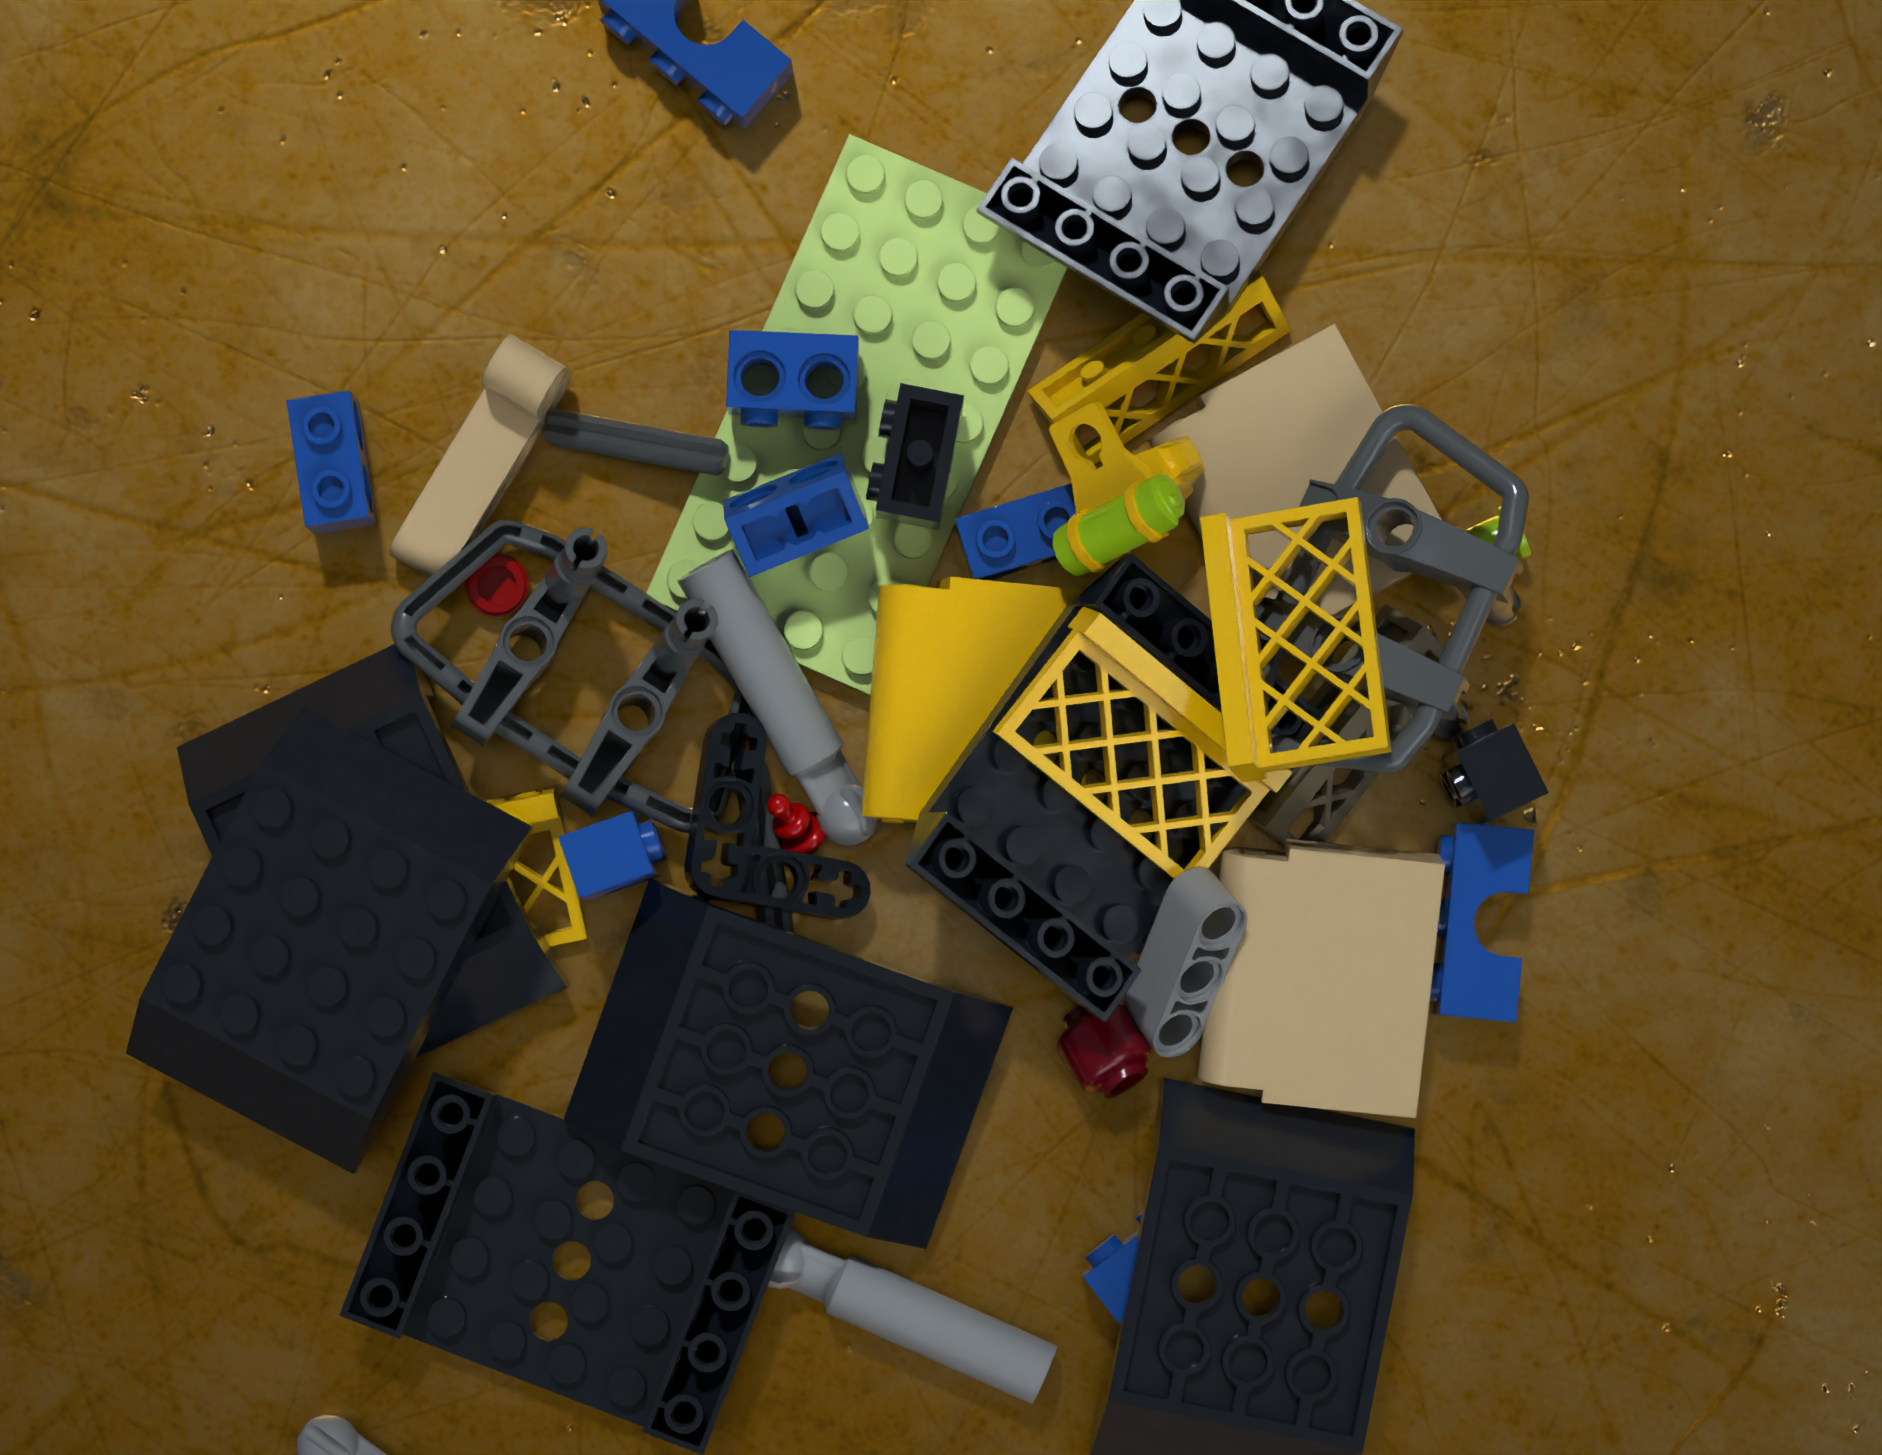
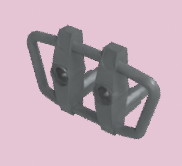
(1433, 551)
(544, 619)

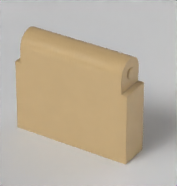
(1278, 430)
(1327, 977)

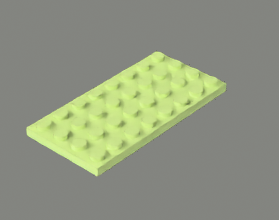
(934, 307)

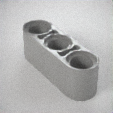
(1185, 961)

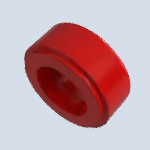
(499, 587)

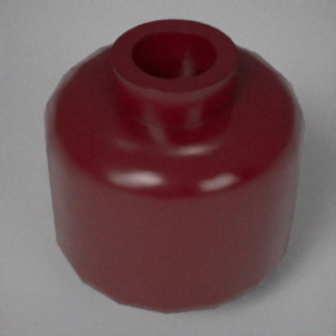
(1103, 1055)

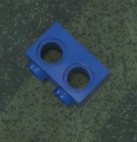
(794, 359)
(331, 462)
(795, 515)
(1014, 534)
(612, 855)

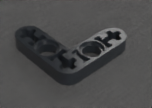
(749, 860)

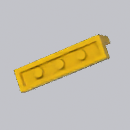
(1154, 352)

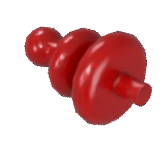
(795, 825)

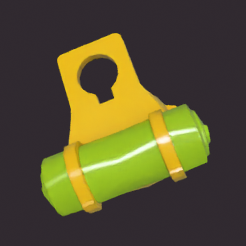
(1125, 499)

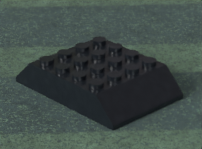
(324, 938)

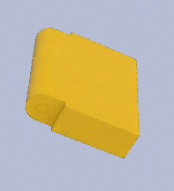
(938, 676)

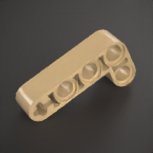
(483, 456)

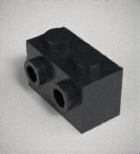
(919, 456)
(1491, 772)

